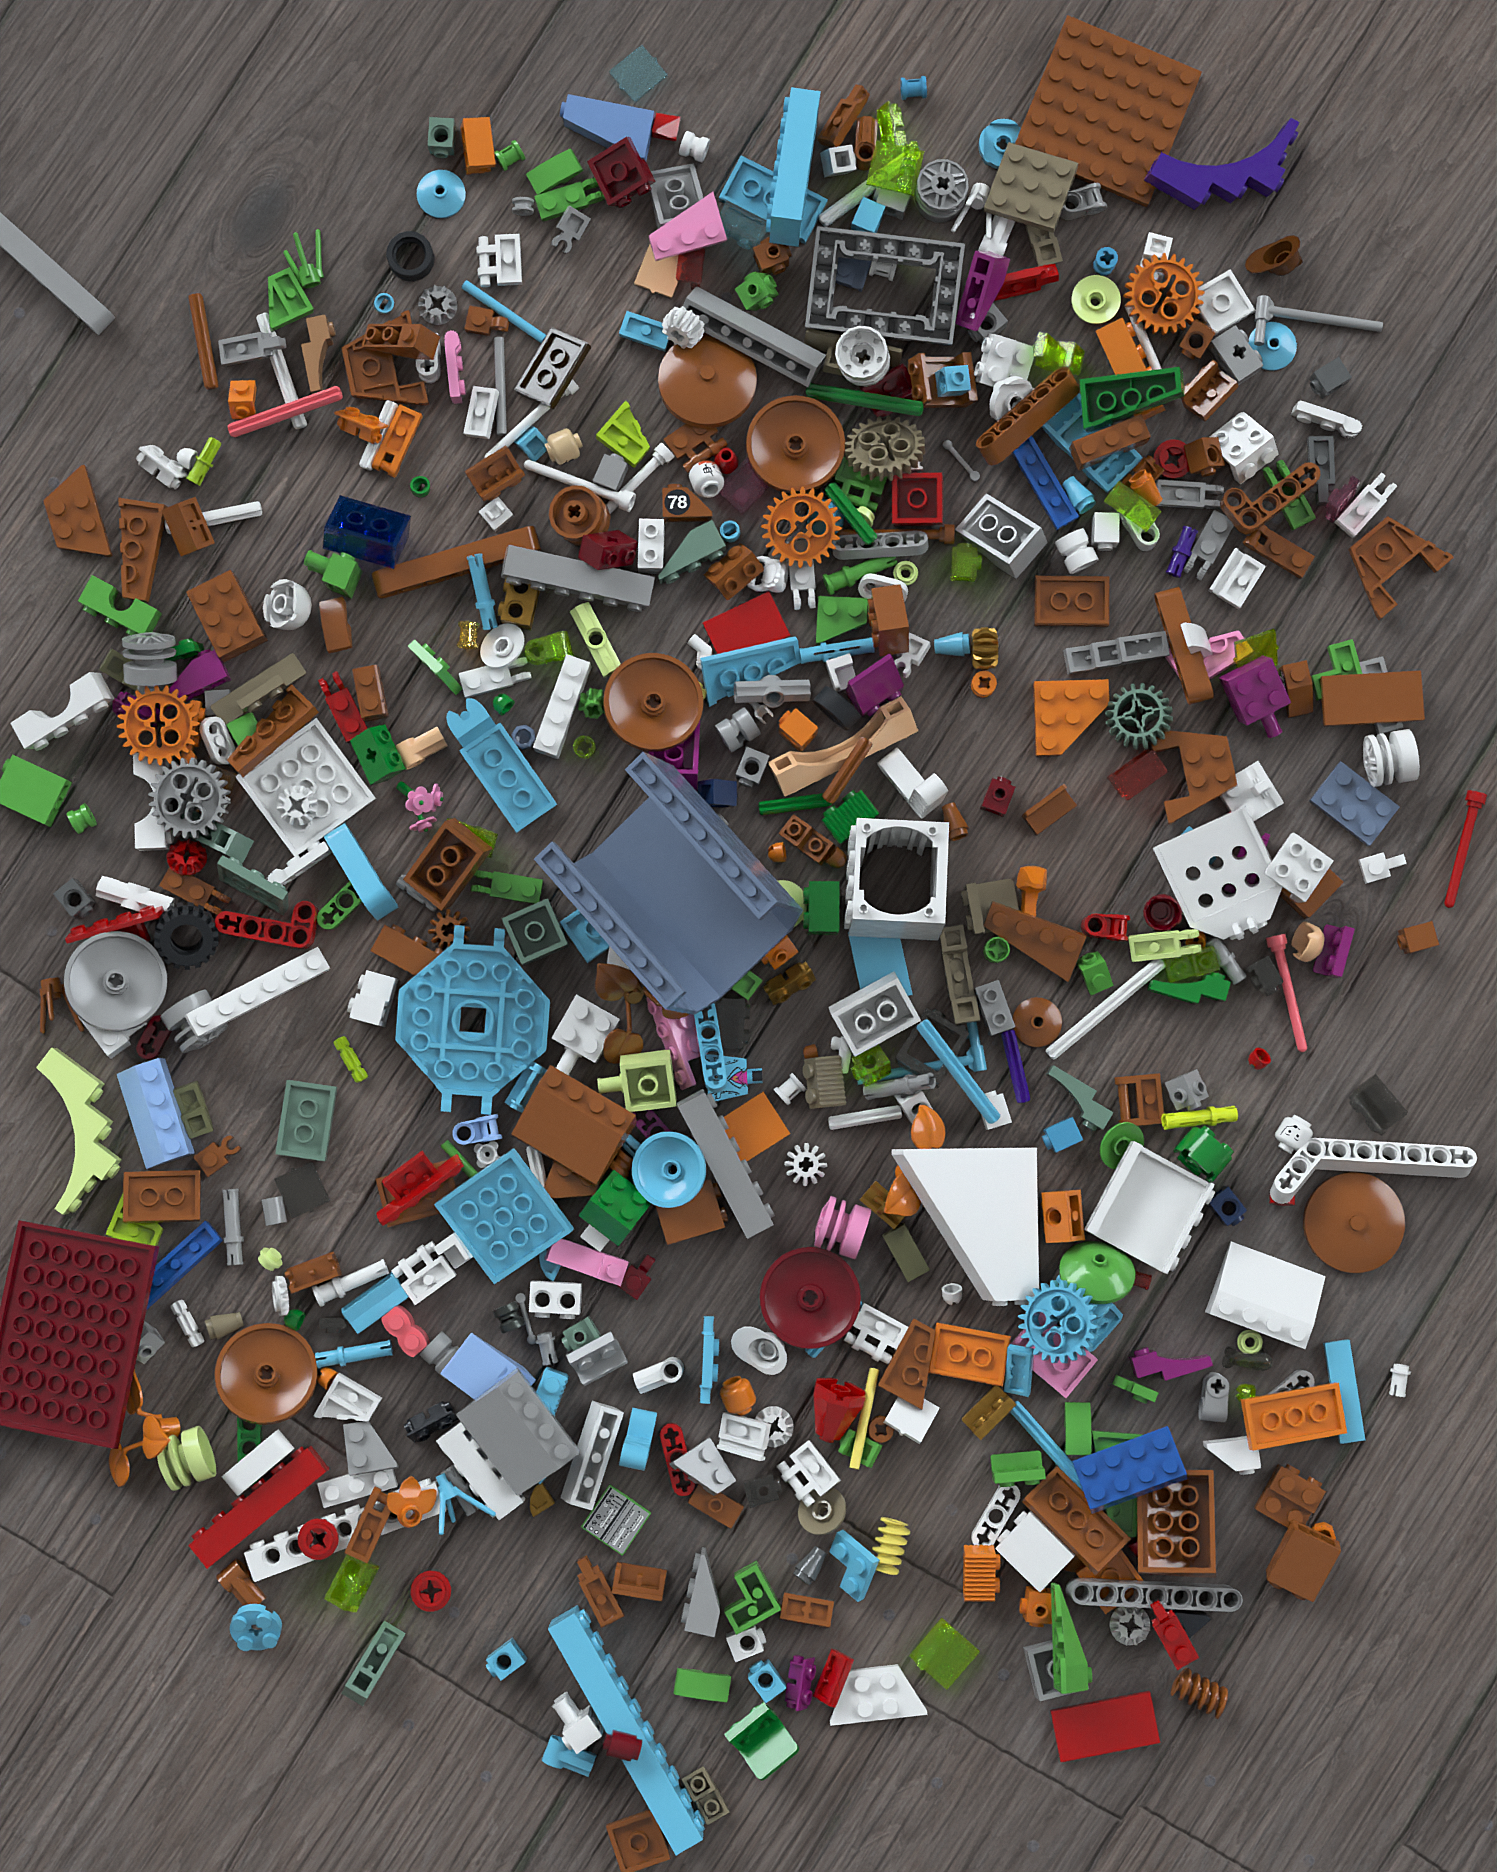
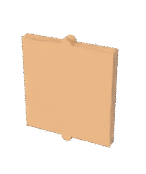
(658, 275)

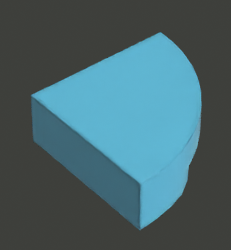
(549, 1268)

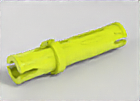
(1208, 1116)

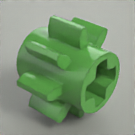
(592, 703)

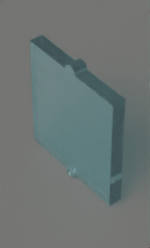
(638, 73)

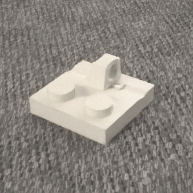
(1253, 791)

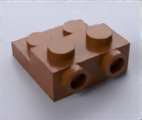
(1289, 1496)

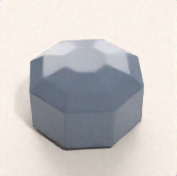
(523, 737)

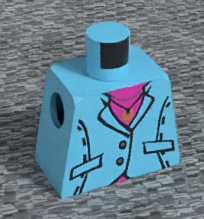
(737, 1077)

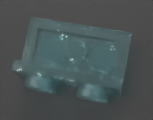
(742, 225)

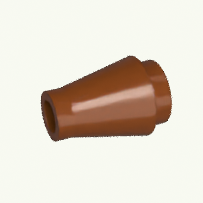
(957, 824)

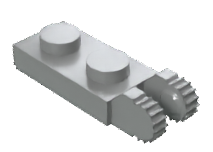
(1188, 494)
(1209, 542)

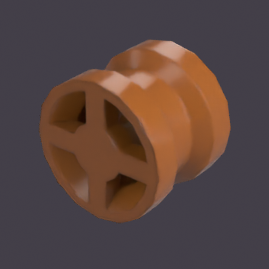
(622, 1164)
(877, 1426)

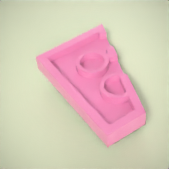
(689, 231)
(1223, 654)

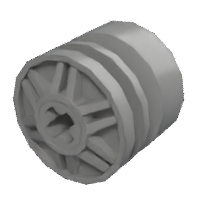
(936, 203)
(149, 661)
(175, 1018)

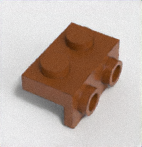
(1208, 391)
(495, 474)
(734, 571)

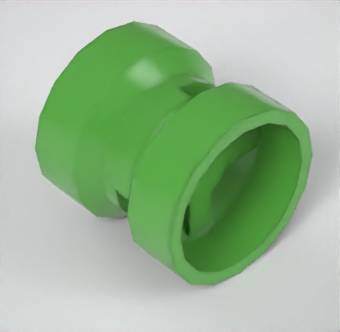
(994, 947)

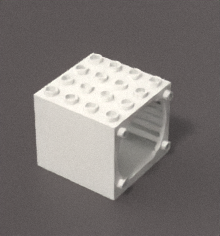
(869, 922)

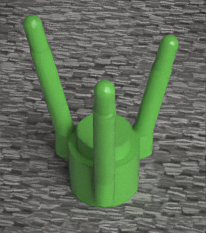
(308, 275)

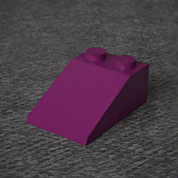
(875, 686)
(684, 757)

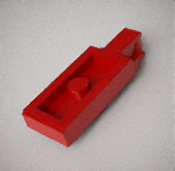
(1027, 281)
(1173, 1636)

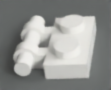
(508, 260)
(426, 1280)
(879, 1326)
(815, 1469)

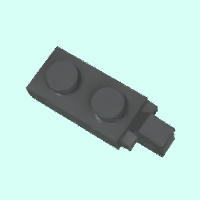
(1321, 453)

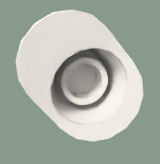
(760, 1349)

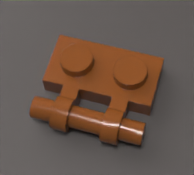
(688, 438)

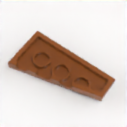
(141, 539)
(279, 726)
(1038, 938)

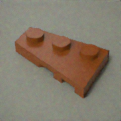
(910, 1364)

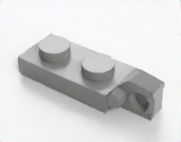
(249, 348)

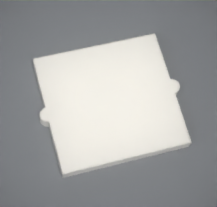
(910, 1419)

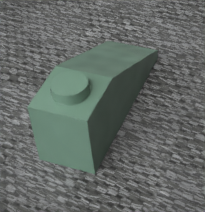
(224, 840)
(373, 1663)

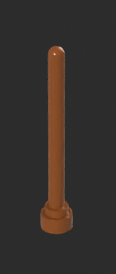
(944, 534)

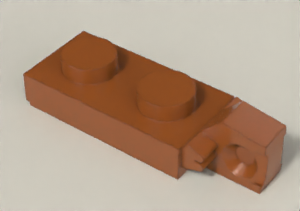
(843, 117)
(598, 1593)

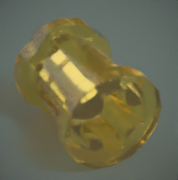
(468, 635)

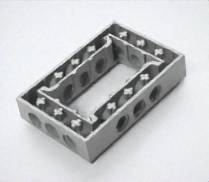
(893, 249)

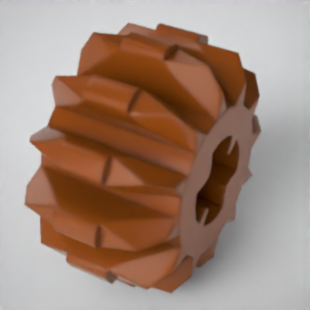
(447, 921)

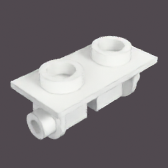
(152, 459)

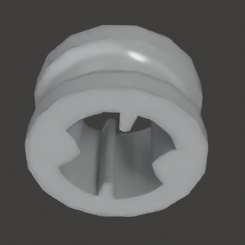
(522, 206)

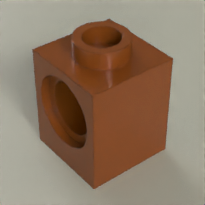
(1197, 328)
(1204, 456)
(1417, 937)

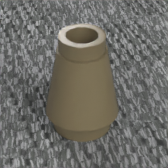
(223, 1324)

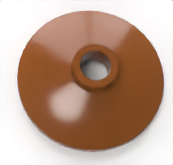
(1025, 1028)

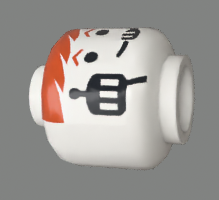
(706, 479)

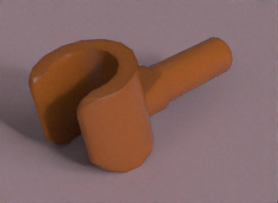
(810, 1051)

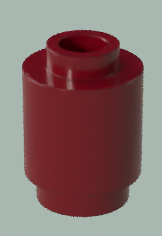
(622, 1745)

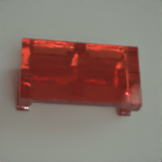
(1137, 774)

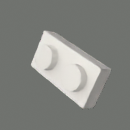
(481, 412)

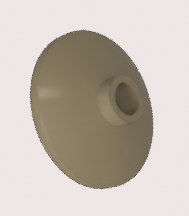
(811, 1516)

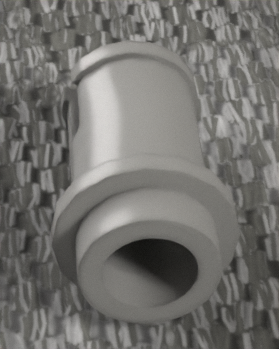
(547, 1348)

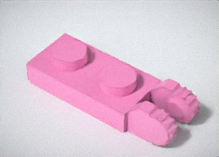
(454, 365)

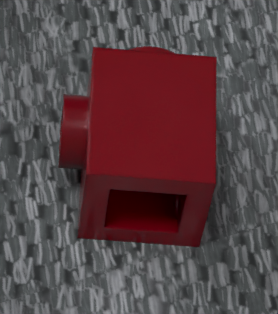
(998, 796)

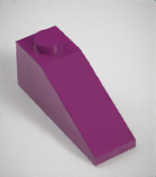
(981, 288)
(200, 675)

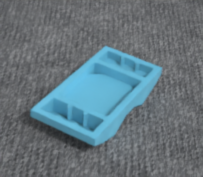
(1068, 427)

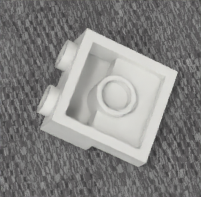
(1003, 359)

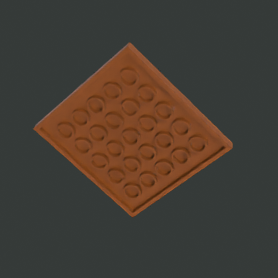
(1108, 108)

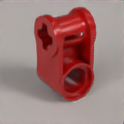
(1111, 926)

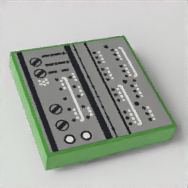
(616, 1519)

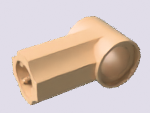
(415, 750)

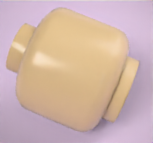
(563, 446)

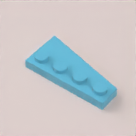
(746, 664)

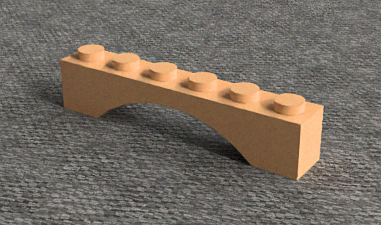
(799, 769)

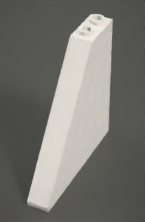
(984, 1211)

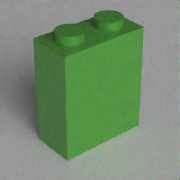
(32, 790)

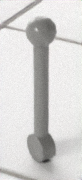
(974, 475)
(520, 1298)

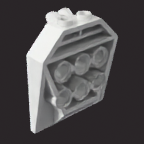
(1227, 914)

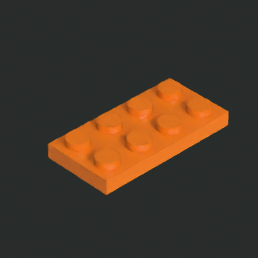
(1293, 1416)

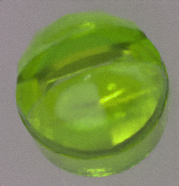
(1246, 1391)

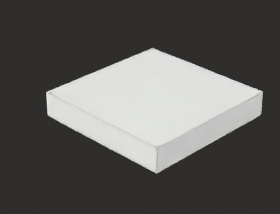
(1224, 303)

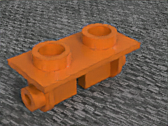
(352, 420)

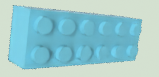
(792, 166)

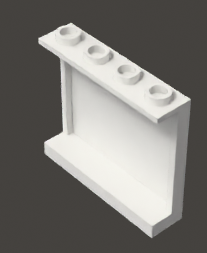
(1150, 1208)

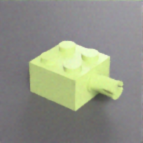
(644, 1080)

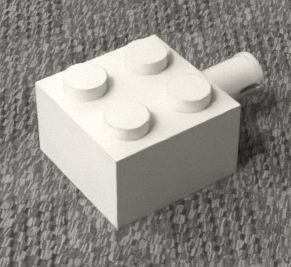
(583, 1032)

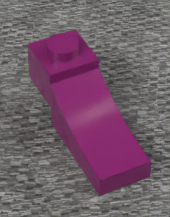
(1148, 1362)

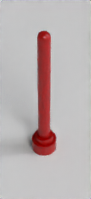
(1474, 802)

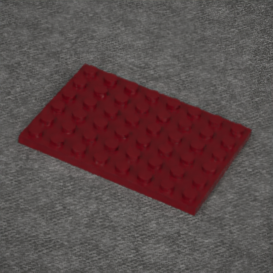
(71, 1331)

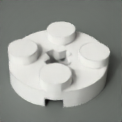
(1003, 393)

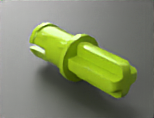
(204, 461)

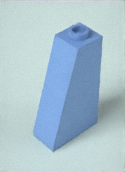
(608, 122)

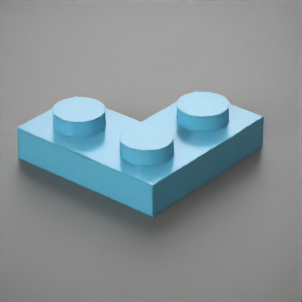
(859, 1563)

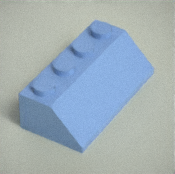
(155, 1113)

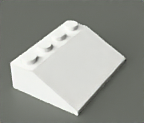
(1266, 1295)

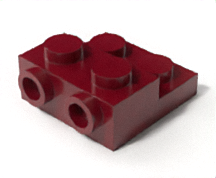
(621, 173)

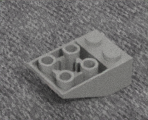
(704, 1607)

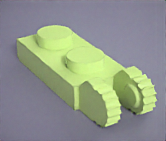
(1162, 945)

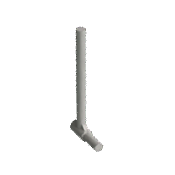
(1266, 310)

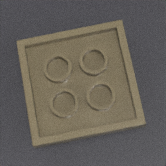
(1031, 187)

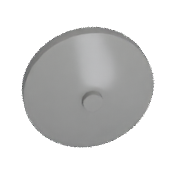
(115, 981)

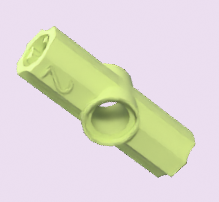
(588, 626)

